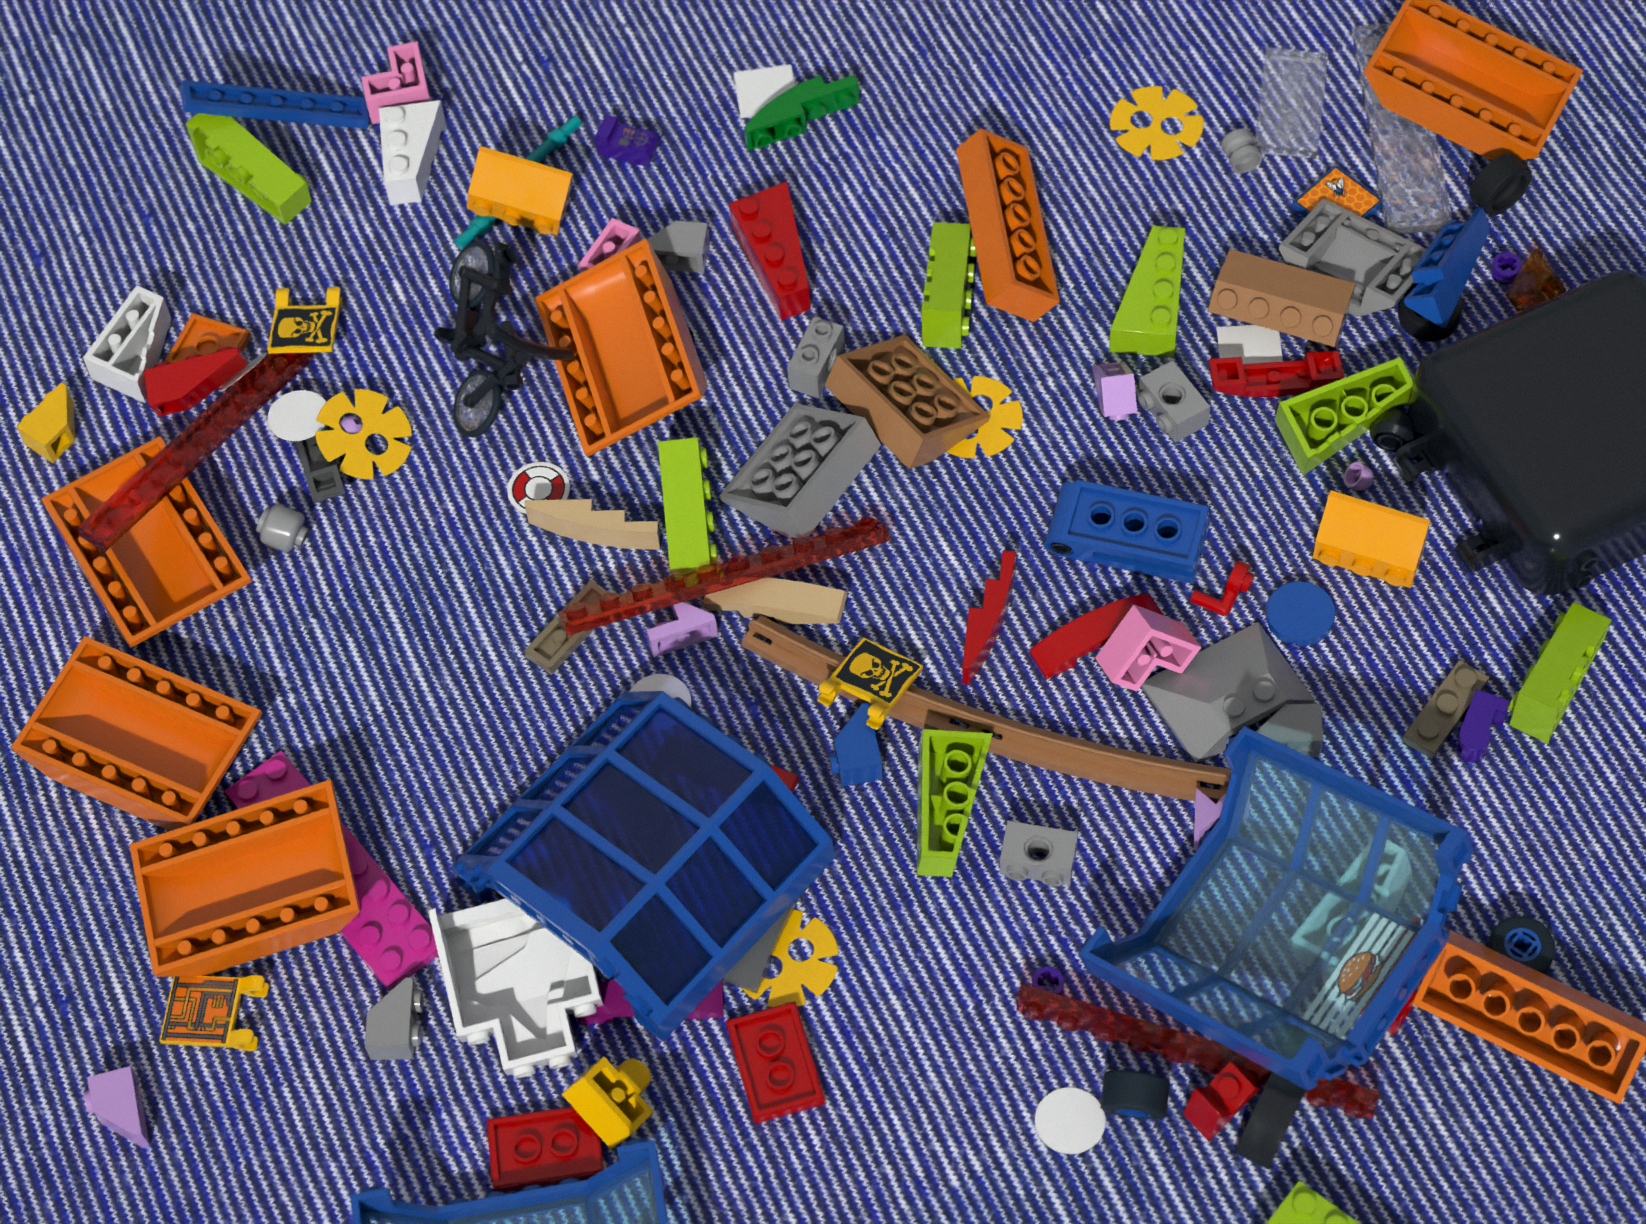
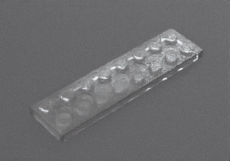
(1403, 154)

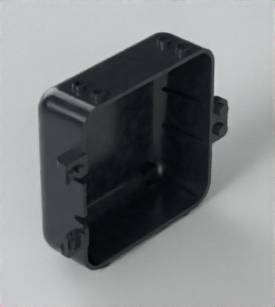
(1543, 434)

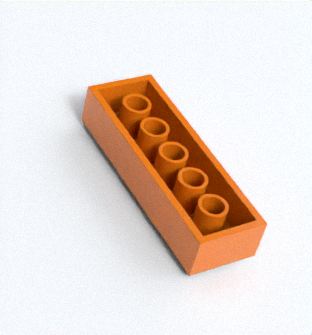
(1007, 225)
(1534, 1016)

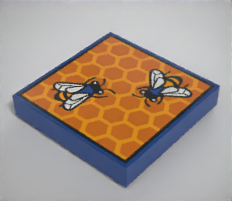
(1341, 190)

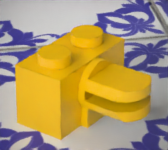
(611, 1098)

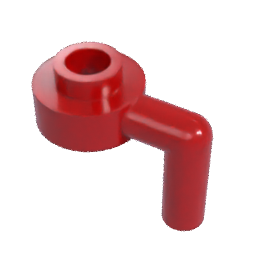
(1238, 581)

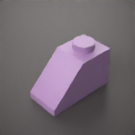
(1115, 390)
(118, 1104)

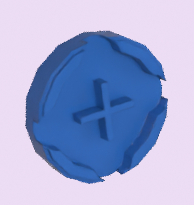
(1300, 613)

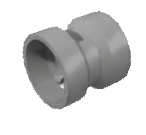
(1242, 153)

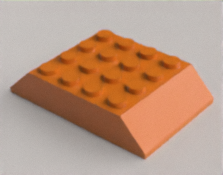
(1469, 80)
(628, 346)
(163, 565)
(135, 735)
(245, 883)

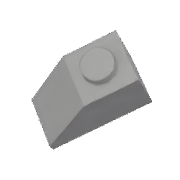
(682, 246)

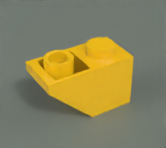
(50, 425)

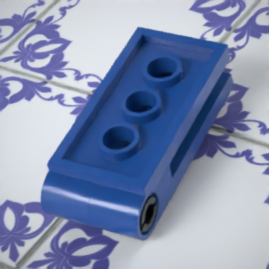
(1128, 530)

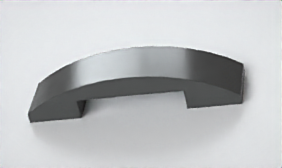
(321, 476)
(755, 963)

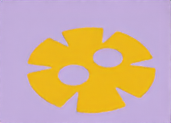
(1151, 100)
(1006, 415)
(358, 459)
(811, 973)

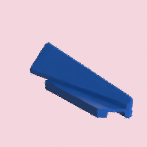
(1446, 268)

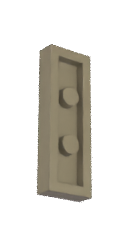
(553, 644)
(1445, 709)

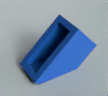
(856, 751)

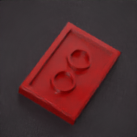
(775, 1062)
(542, 1149)

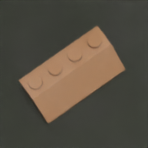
(1282, 297)

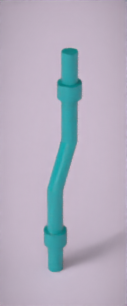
(554, 141)

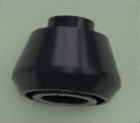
(1392, 430)

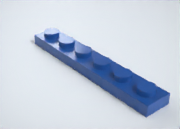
(273, 104)

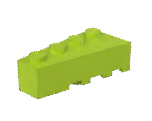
(946, 286)
(1150, 305)
(1340, 412)
(685, 505)

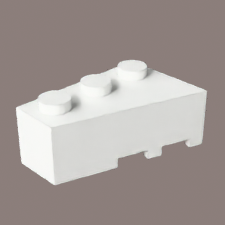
(408, 147)
(130, 344)

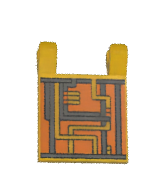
(206, 1010)

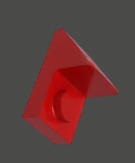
(1220, 1100)

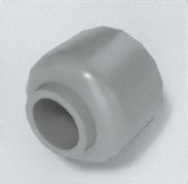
(282, 528)

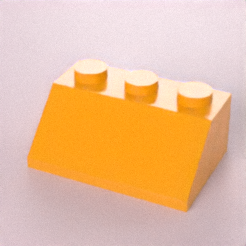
(519, 191)
(1371, 539)

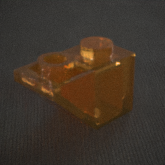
(1535, 282)

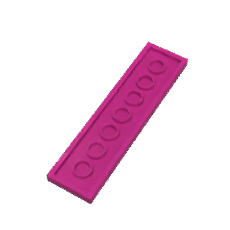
(389, 929)

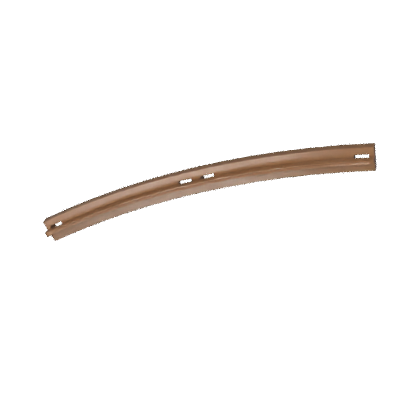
(1018, 740)

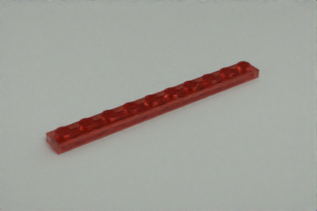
(190, 448)
(712, 578)
(1179, 1046)

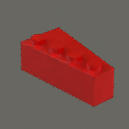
(772, 244)

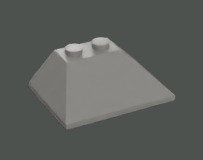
(1356, 251)
(1225, 690)

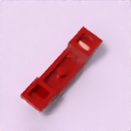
(1275, 378)
(1084, 635)

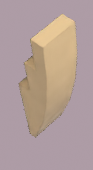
(604, 527)
(783, 599)

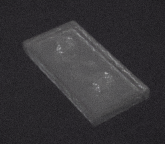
(1291, 102)

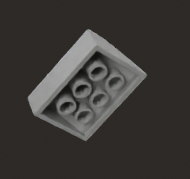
(802, 469)

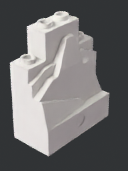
(515, 983)

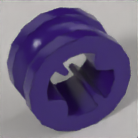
(1504, 260)
(1049, 973)

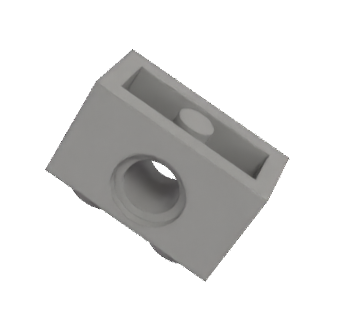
(815, 356)
(1171, 385)
(1025, 839)

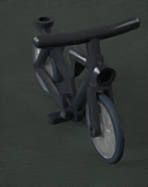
(474, 278)

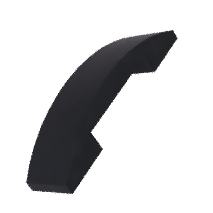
(1270, 1121)

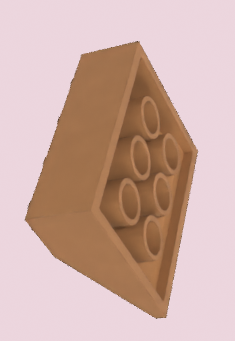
(905, 399)

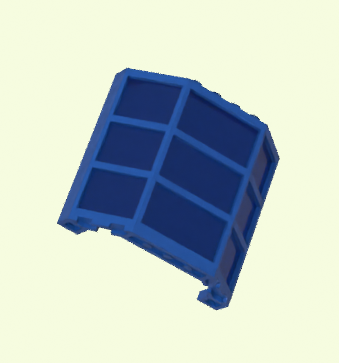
(653, 853)

